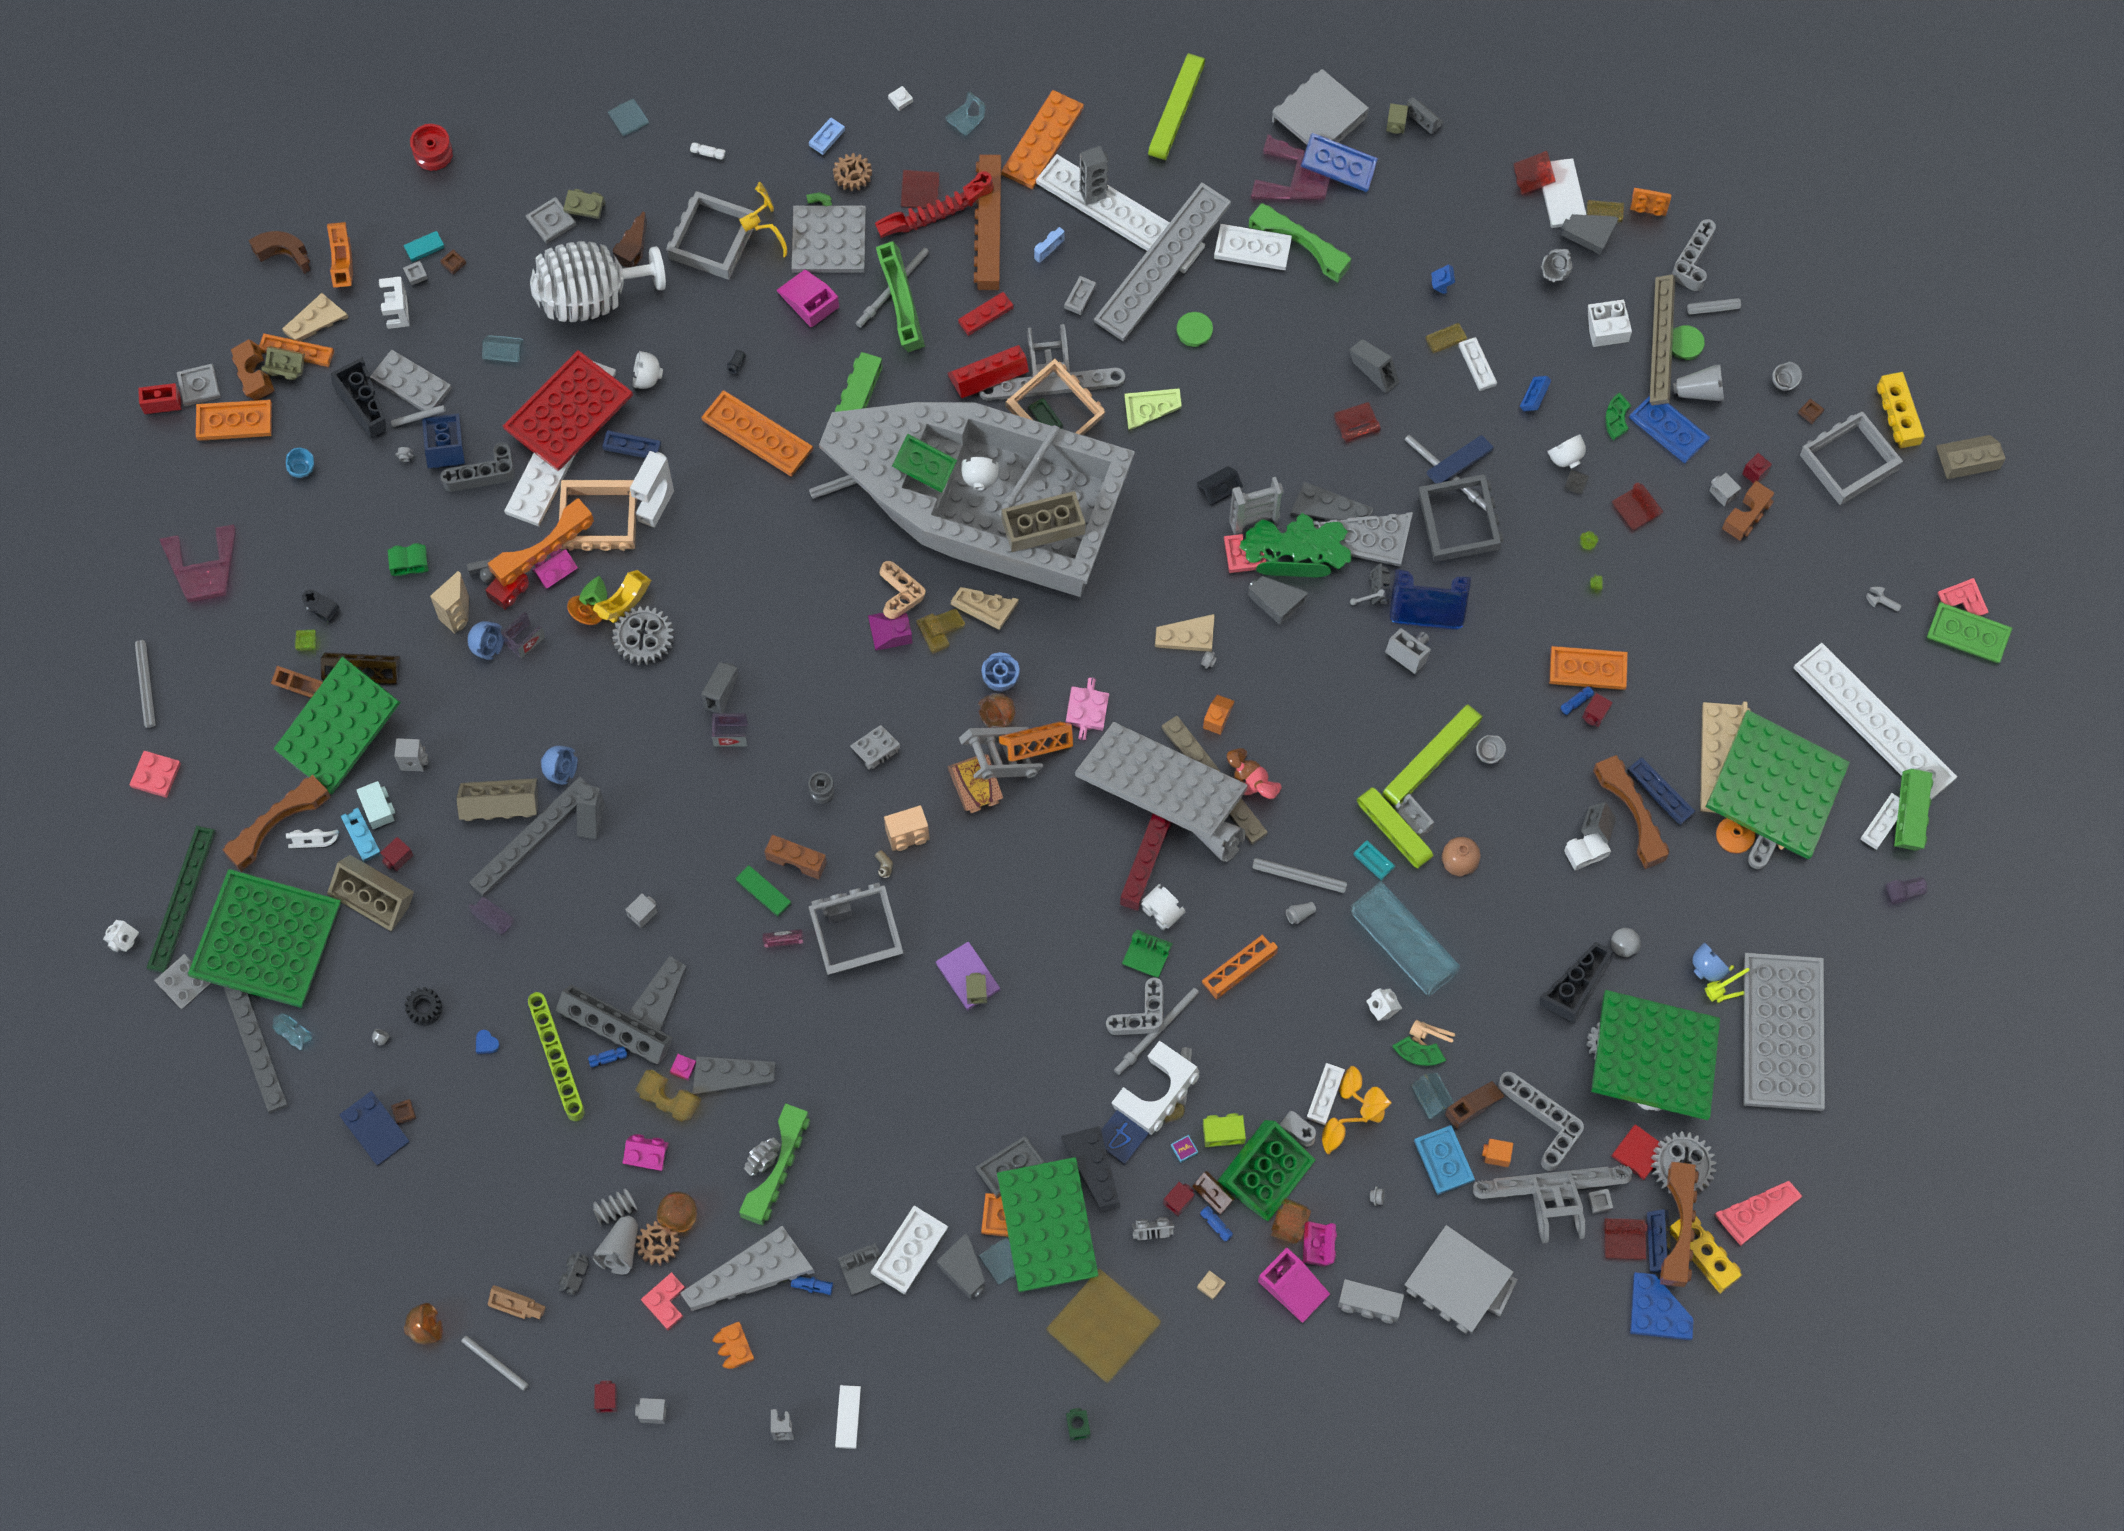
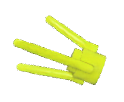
(1716, 990)

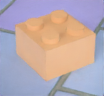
(906, 828)

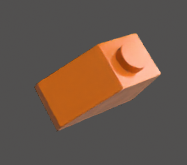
(1218, 714)

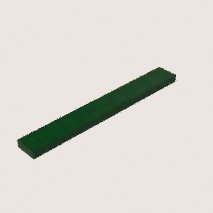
(181, 899)

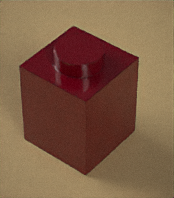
(1757, 468)
(1597, 710)
(396, 854)
(1179, 1198)
(605, 1397)

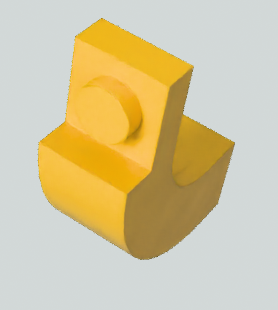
(625, 598)

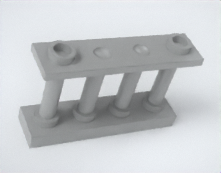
(1242, 504)
(990, 737)

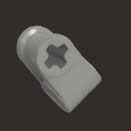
(1296, 1127)

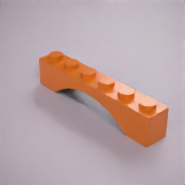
(510, 565)

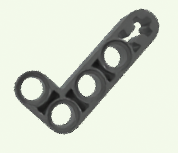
(477, 471)

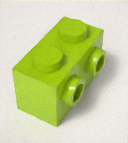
(1224, 1130)

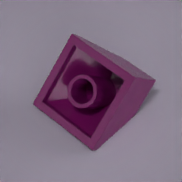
(890, 632)

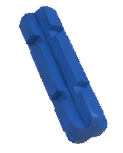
(1577, 700)
(607, 1056)
(1216, 1223)

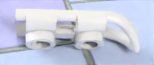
(316, 836)

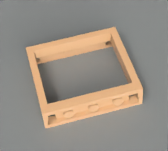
(1071, 381)
(600, 487)

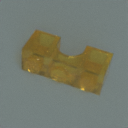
(653, 1088)

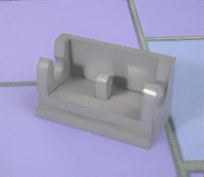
(1414, 816)
(781, 1429)

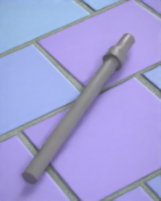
(871, 310)
(1473, 495)
(1011, 500)
(1131, 1057)

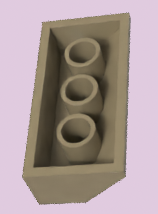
(497, 799)
(370, 892)

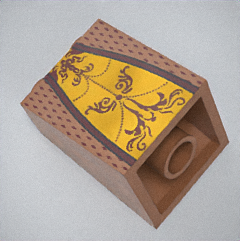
(971, 790)

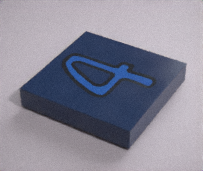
(1122, 1137)

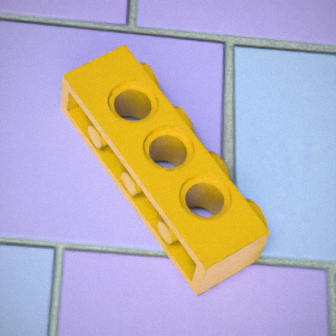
(1897, 384)
(1719, 1279)

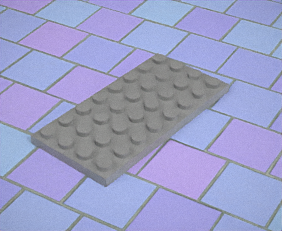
(1161, 780)
(1784, 1032)

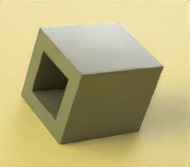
(1397, 118)
(976, 988)

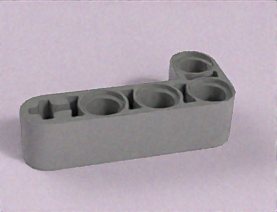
(1694, 251)

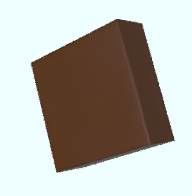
(453, 261)
(1811, 411)
(403, 1112)

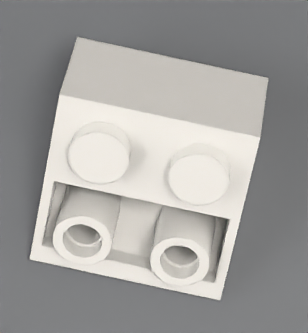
(1608, 323)

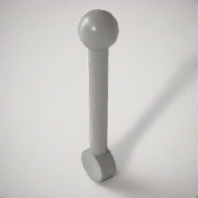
(1381, 593)

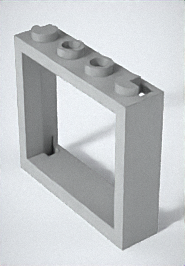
(722, 270)
(1877, 440)
(855, 894)

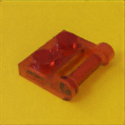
(1355, 417)

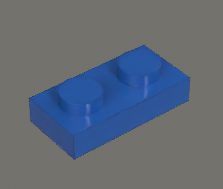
(1535, 393)

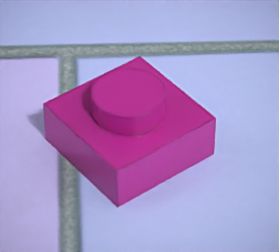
(683, 1067)

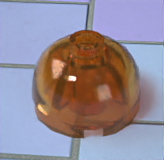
(997, 710)
(677, 1211)
(422, 1324)

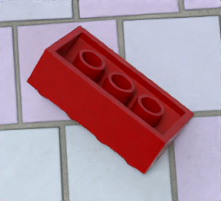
(989, 371)

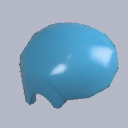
(299, 462)

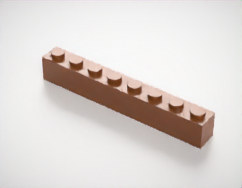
(988, 227)

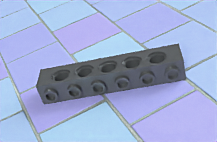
(573, 998)

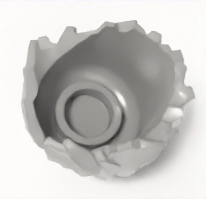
(1557, 265)

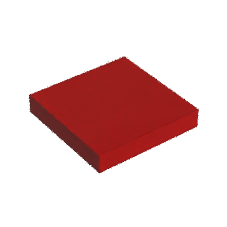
(1637, 1151)

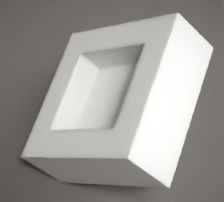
(900, 98)

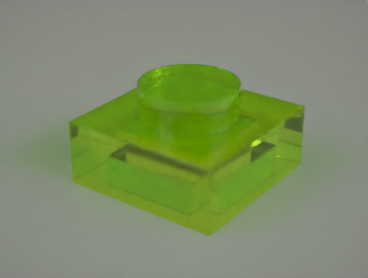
(305, 640)

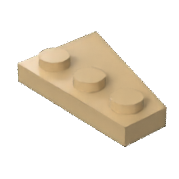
(315, 316)
(987, 608)

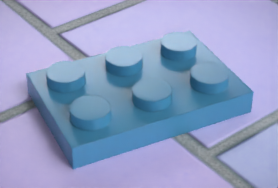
(1444, 1160)

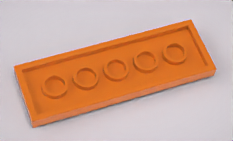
(1042, 139)
(757, 433)

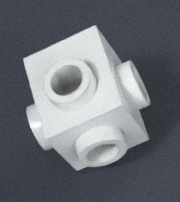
(120, 936)
(1383, 1004)

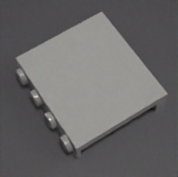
(1321, 108)
(1458, 1280)

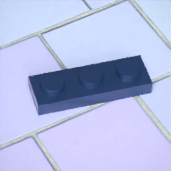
(630, 444)
(1658, 1238)

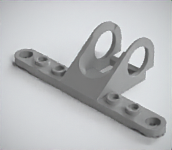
(1053, 384)
(1554, 1187)

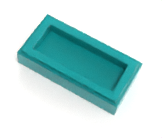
(424, 246)
(1374, 860)

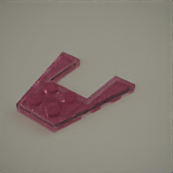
(1304, 184)
(207, 578)

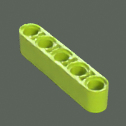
(1394, 827)

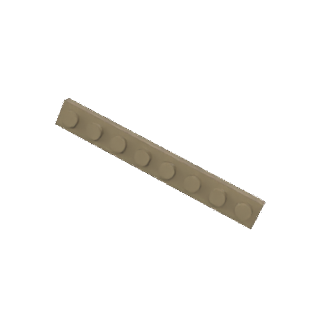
(1662, 340)
(1188, 746)

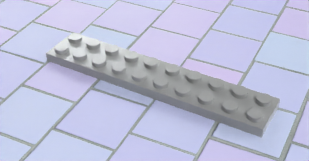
(1162, 261)

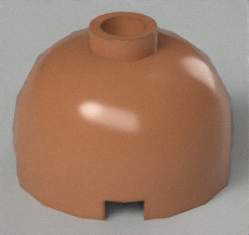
(1461, 856)

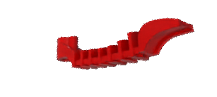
(897, 222)

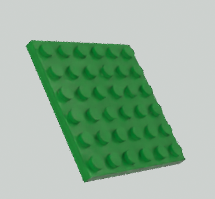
(1777, 784)
(264, 938)
(1656, 1055)

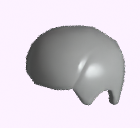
(1787, 376)
(1490, 749)
(1625, 942)

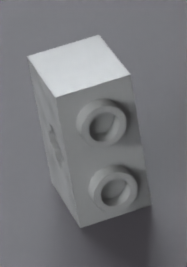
(410, 755)

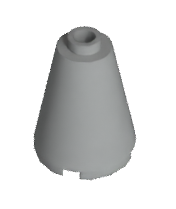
(1701, 385)
(1225, 841)
(618, 1247)

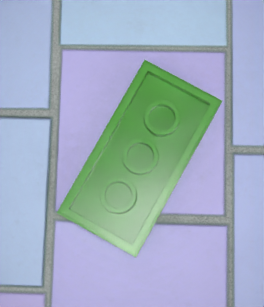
(1969, 632)

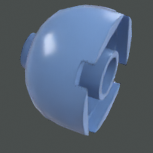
(485, 639)
(1000, 672)
(559, 764)
(1708, 964)

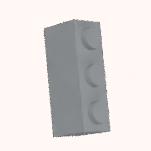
(1370, 1301)

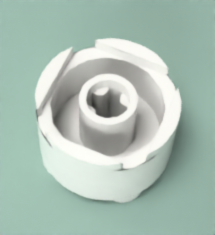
(1162, 906)

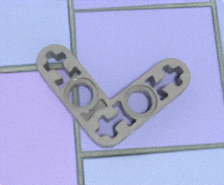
(1149, 1015)

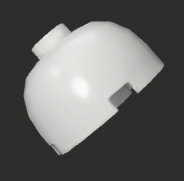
(646, 370)
(1568, 452)
(980, 472)

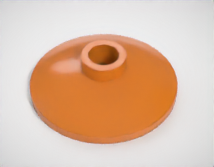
(582, 612)
(1732, 842)

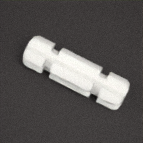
(707, 151)

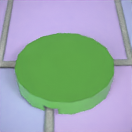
(1194, 329)
(1687, 342)

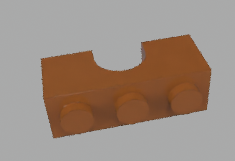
(246, 358)
(1740, 523)
(807, 860)

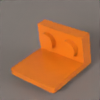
(1650, 201)

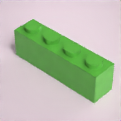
(861, 383)
(1913, 809)

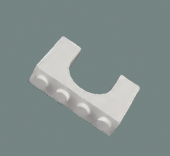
(653, 487)
(1151, 1114)

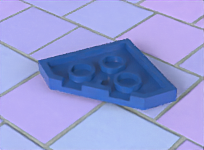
(1657, 1310)

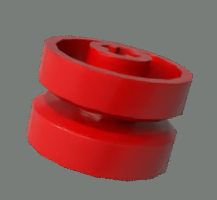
(431, 147)

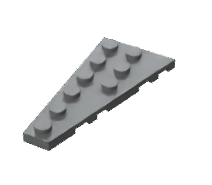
(1376, 537)
(756, 1268)

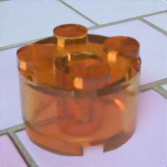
(1289, 1221)

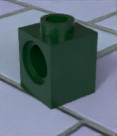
(1078, 1433)

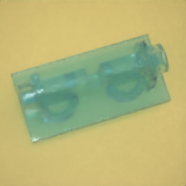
(285, 1025)

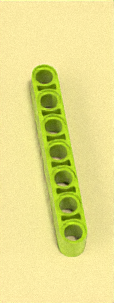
(1176, 106)
(1432, 755)
(552, 1048)

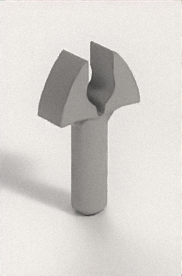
(1881, 598)

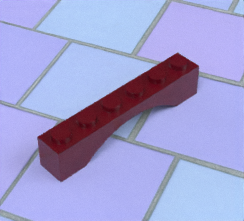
(1144, 862)

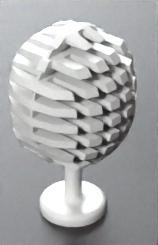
(584, 281)

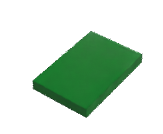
(924, 463)

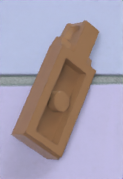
(514, 1303)

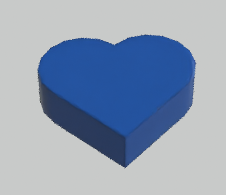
(486, 1043)

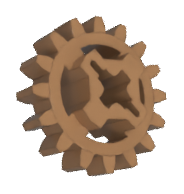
(847, 168)
(652, 1250)

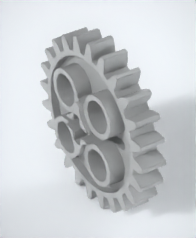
(625, 633)
(1665, 1157)

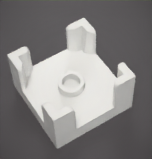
(395, 302)

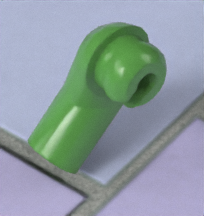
(819, 197)

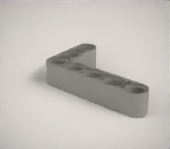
(1544, 1115)

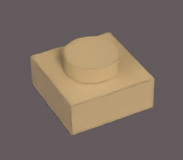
(1211, 1285)

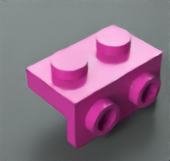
(555, 567)
(645, 1152)
(1319, 1244)

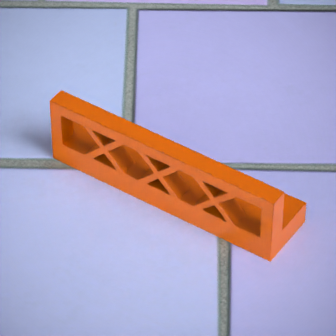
(1035, 734)
(1243, 970)

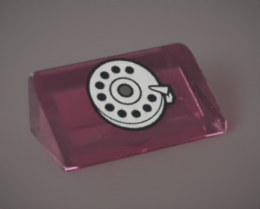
(782, 938)

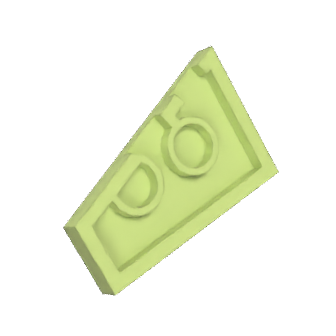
(1150, 405)

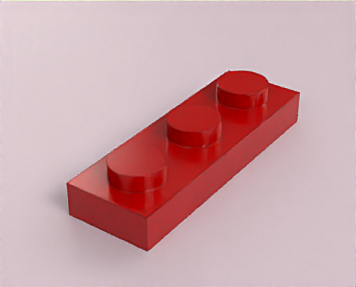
(985, 313)

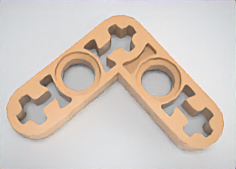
(912, 591)

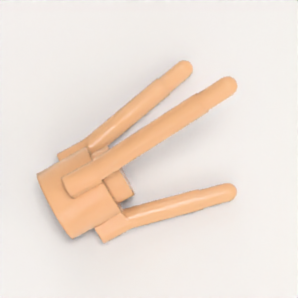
(1421, 1030)

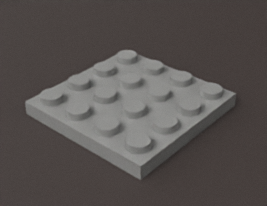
(828, 239)

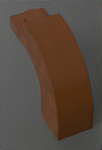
(277, 243)

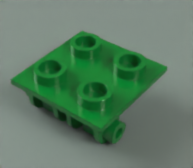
(1147, 953)

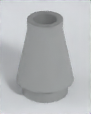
(1299, 912)

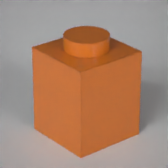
(1497, 1152)

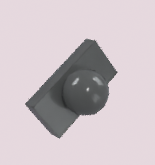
(482, 568)

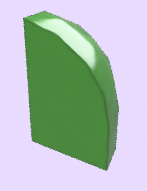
(594, 592)

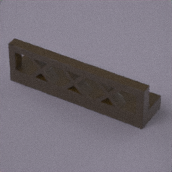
(364, 661)

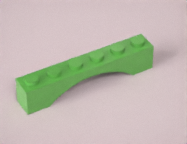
(1332, 261)
(895, 274)
(759, 1201)

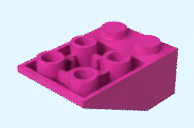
(809, 297)
(1293, 1285)

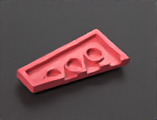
(1752, 1215)

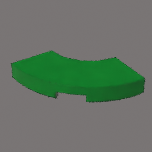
(1615, 416)
(1419, 1054)

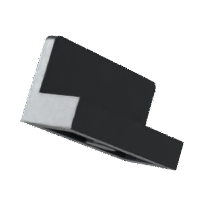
(1220, 484)

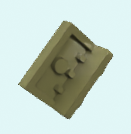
(584, 204)
(284, 362)

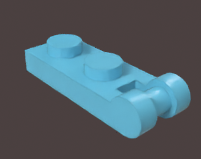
(361, 835)

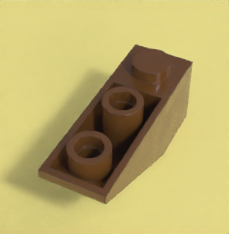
(631, 247)
(1473, 1104)

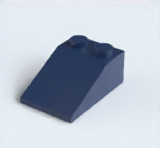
(443, 441)
(374, 1128)

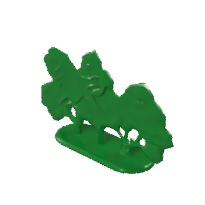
(1300, 542)

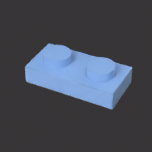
(826, 136)
(1044, 248)

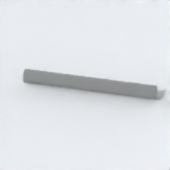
(495, 1363)

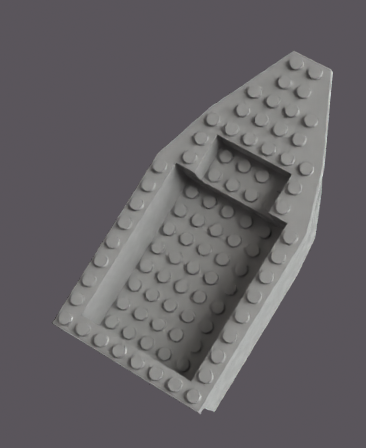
(964, 519)

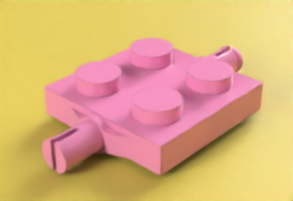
(1087, 708)

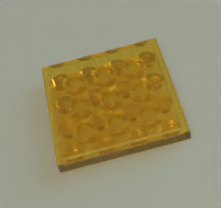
(1103, 1326)

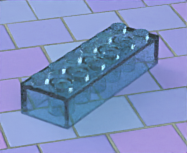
(1404, 938)

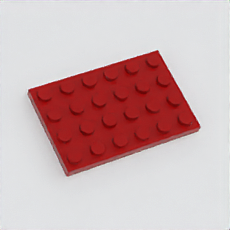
(568, 410)

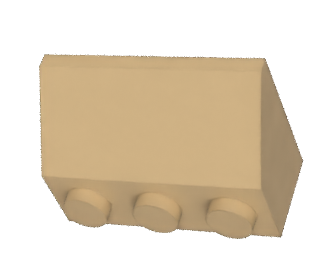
(452, 603)

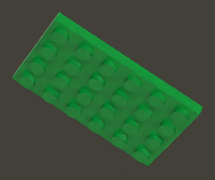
(337, 725)
(1047, 1224)

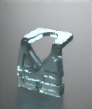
(961, 118)

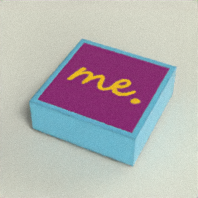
(1184, 1149)

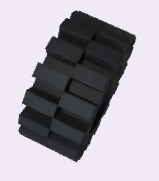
(428, 1016)

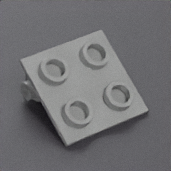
(875, 746)
(178, 984)
(1142, 1225)

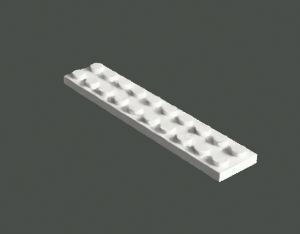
(1114, 211)
(538, 485)
(1871, 717)

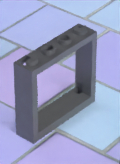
(1462, 550)

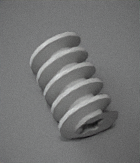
(614, 1206)

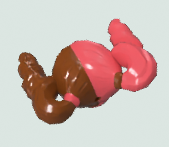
(1253, 773)

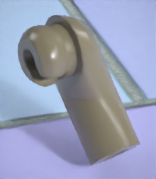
(886, 864)

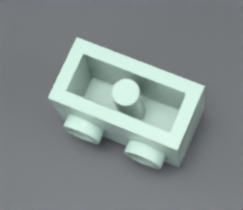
(375, 805)

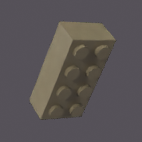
(1043, 521)

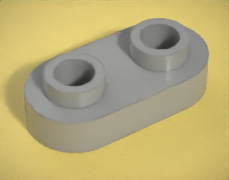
(1761, 852)

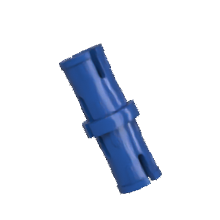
(812, 1285)

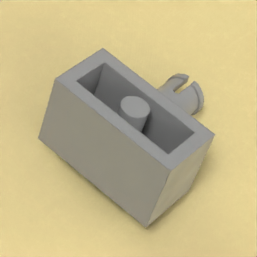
(1409, 650)

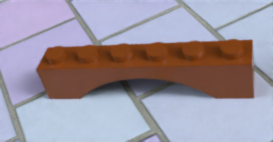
(295, 682)
(1614, 778)
(245, 847)
(1681, 1182)

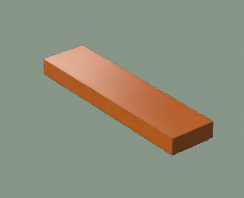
(313, 353)

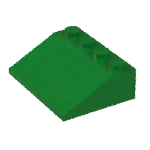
(1266, 1169)

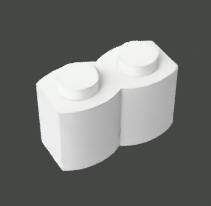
(1586, 850)

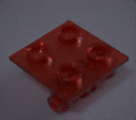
(1534, 172)
(919, 188)
(1637, 506)
(1625, 1238)

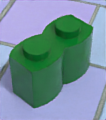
(408, 559)

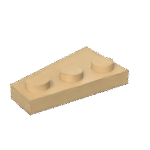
(1187, 635)

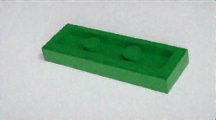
(763, 891)

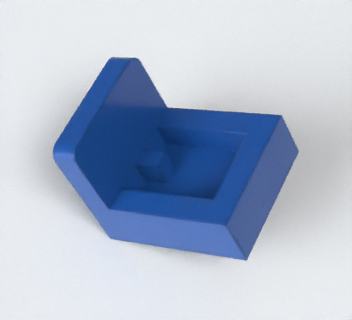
(1442, 278)

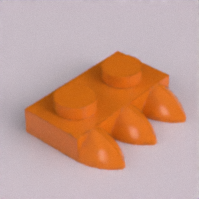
(735, 1345)

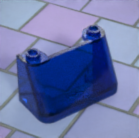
(1429, 604)

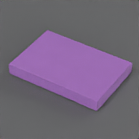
(960, 964)

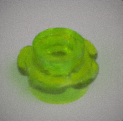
(1588, 544)
(1596, 582)

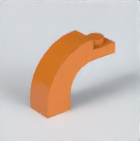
(341, 255)

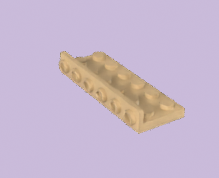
(1718, 732)

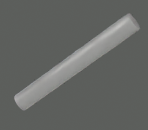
(419, 415)

